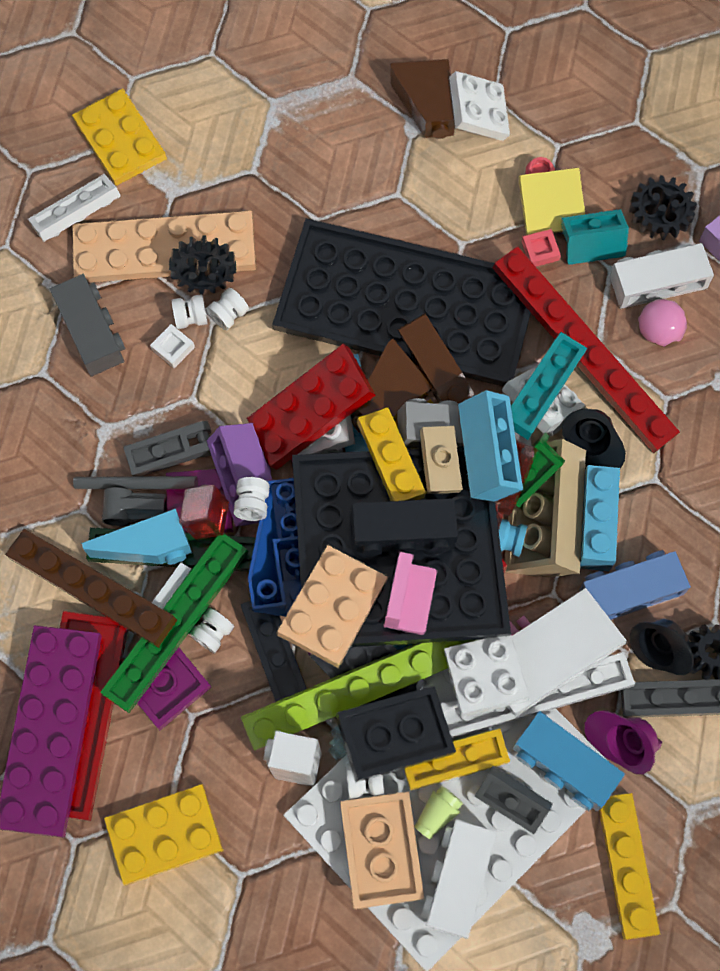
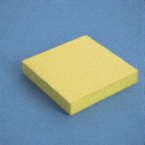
(549, 198)

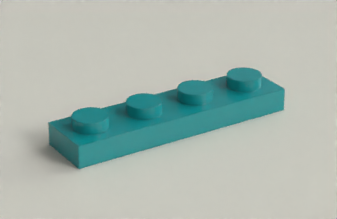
(545, 384)

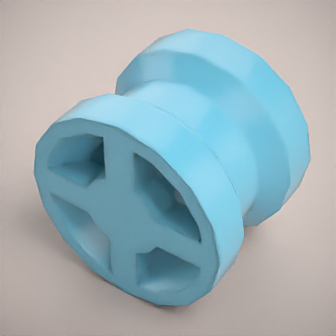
(512, 537)

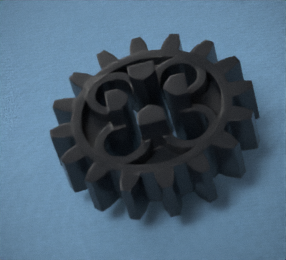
(658, 222)
(218, 259)

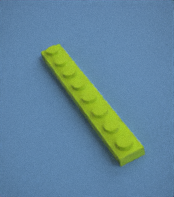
(347, 691)

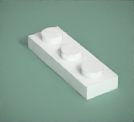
(74, 207)

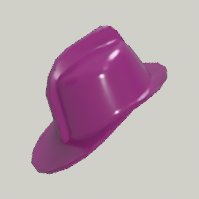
(623, 741)

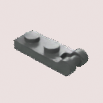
(168, 449)

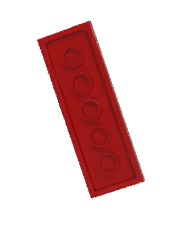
(99, 710)

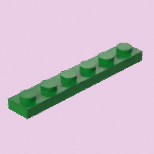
(187, 607)

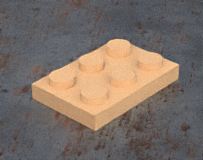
(332, 606)
(381, 850)

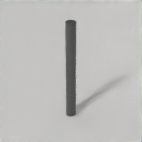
(136, 482)

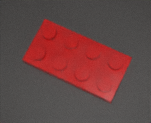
(311, 406)

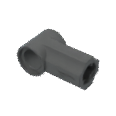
(124, 506)

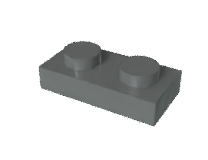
(513, 800)

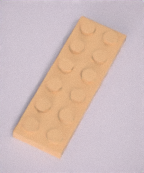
(144, 245)

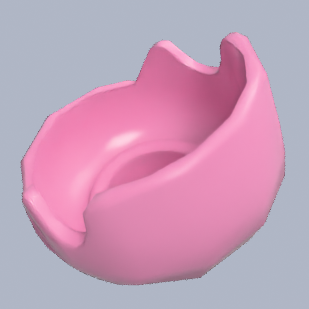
(662, 322)

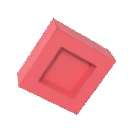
(541, 248)

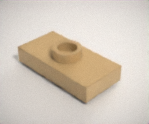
(440, 459)

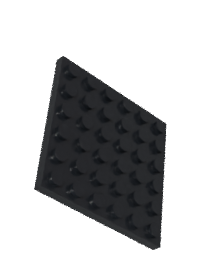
(469, 580)

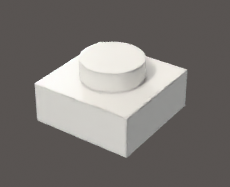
(172, 346)

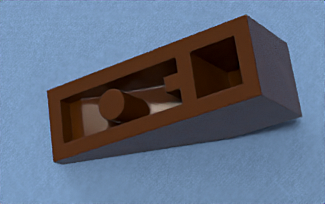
(435, 361)

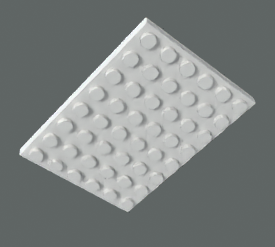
(515, 849)

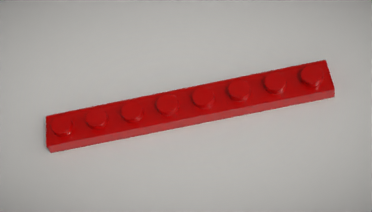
(597, 362)

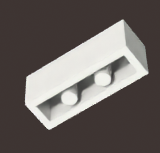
(661, 275)
(293, 758)
(459, 878)

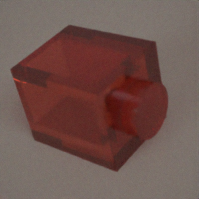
(204, 511)

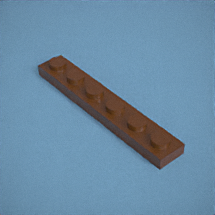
(91, 588)

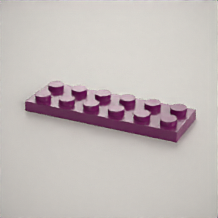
(48, 731)

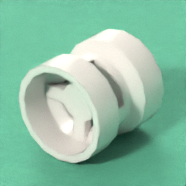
(227, 308)
(196, 311)
(251, 500)
(208, 637)
(356, 790)

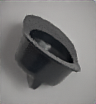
(595, 434)
(662, 646)

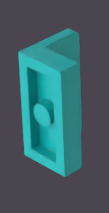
(595, 236)

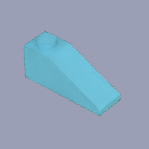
(148, 541)

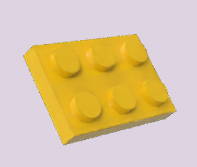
(119, 137)
(163, 834)

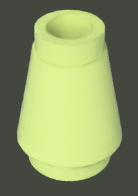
(438, 812)

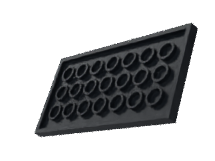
(367, 286)

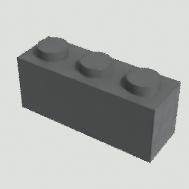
(88, 324)

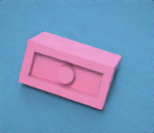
(410, 596)

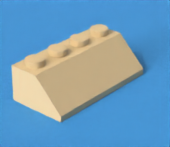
(553, 520)

